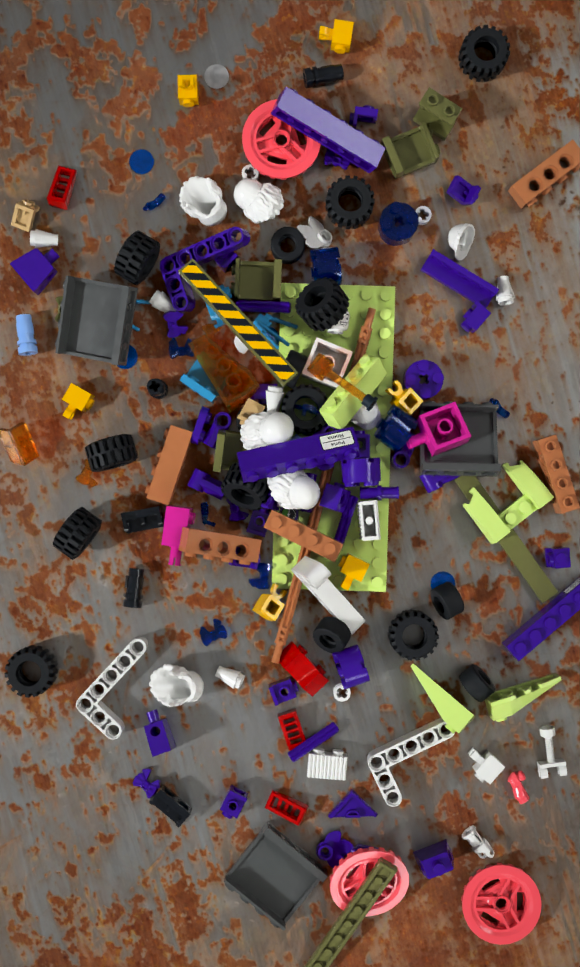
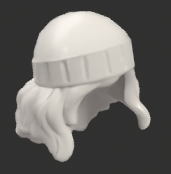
(203, 200)
(258, 200)
(266, 429)
(294, 490)
(175, 685)

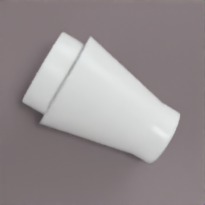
(43, 239)
(505, 294)
(161, 302)
(274, 398)
(230, 676)

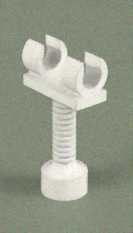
(548, 732)

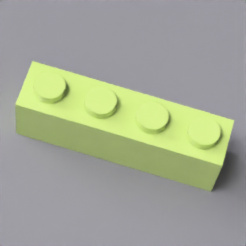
(343, 405)

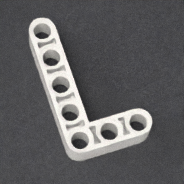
(315, 578)
(108, 682)
(403, 753)

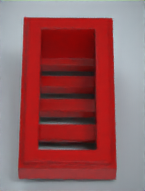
(59, 199)
(287, 715)
(289, 801)

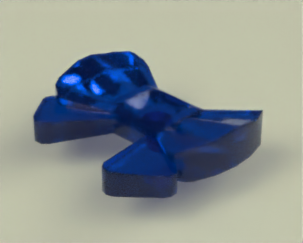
(175, 350)
(307, 408)
(262, 581)
(219, 632)

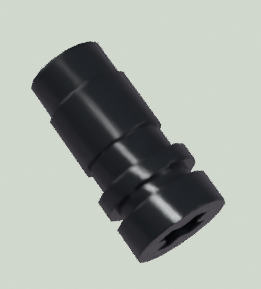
(321, 75)
(162, 389)
(134, 587)

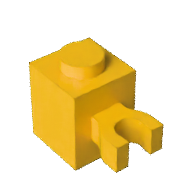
(340, 35)
(188, 90)
(404, 398)
(77, 399)
(353, 568)
(269, 605)

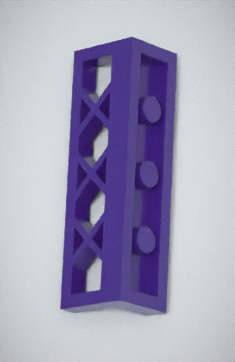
(459, 279)

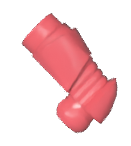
(517, 787)

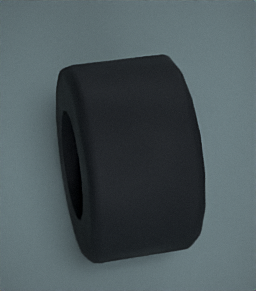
(296, 236)
(298, 362)
(447, 600)
(331, 634)
(477, 683)

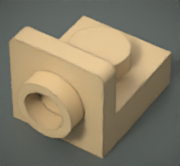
(24, 214)
(249, 408)

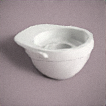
(461, 239)
(367, 419)

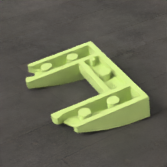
(498, 526)

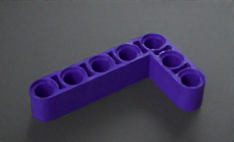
(195, 252)

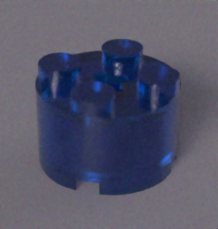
(395, 213)
(326, 264)
(395, 428)

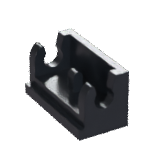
(142, 519)
(171, 805)

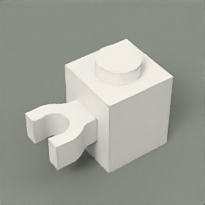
(486, 766)

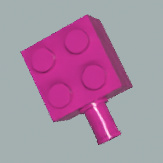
(441, 430)
(175, 519)

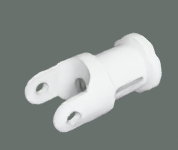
(478, 844)

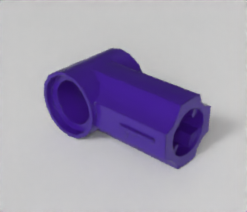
(211, 436)
(405, 452)
(434, 482)
(204, 483)

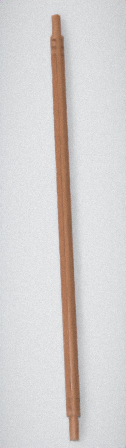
(284, 627)

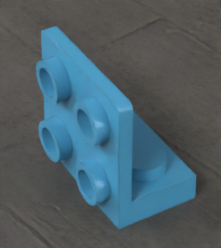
(199, 382)

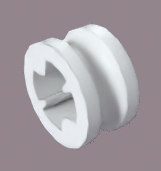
(247, 168)
(426, 210)
(341, 698)

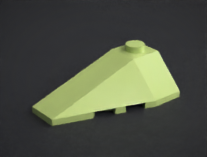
(512, 699)
(450, 709)

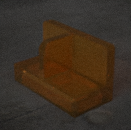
(19, 444)

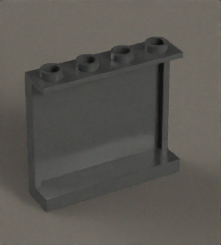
(96, 320)
(474, 458)
(274, 875)

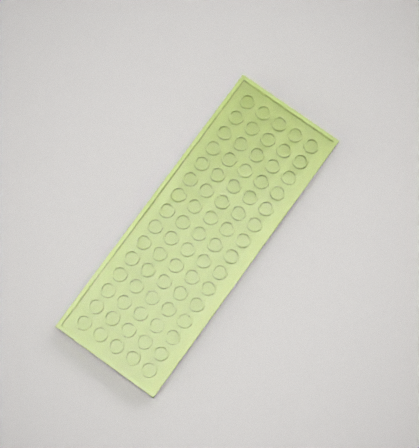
(382, 346)

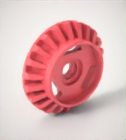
(259, 147)
(363, 860)
(511, 923)

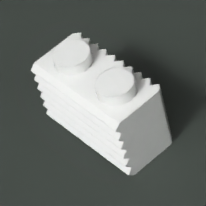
(369, 520)
(327, 764)

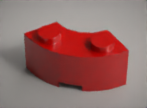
(302, 668)

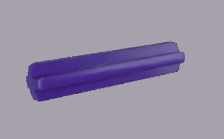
(264, 306)
(346, 519)
(312, 742)

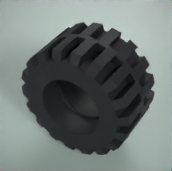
(489, 39)
(353, 187)
(137, 257)
(322, 304)
(298, 393)
(111, 452)
(244, 495)
(77, 533)
(421, 649)
(20, 682)

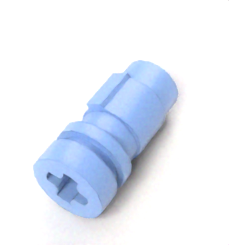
(26, 334)

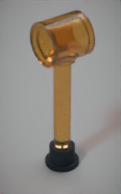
(322, 367)

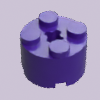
(426, 369)
(361, 470)
(351, 667)

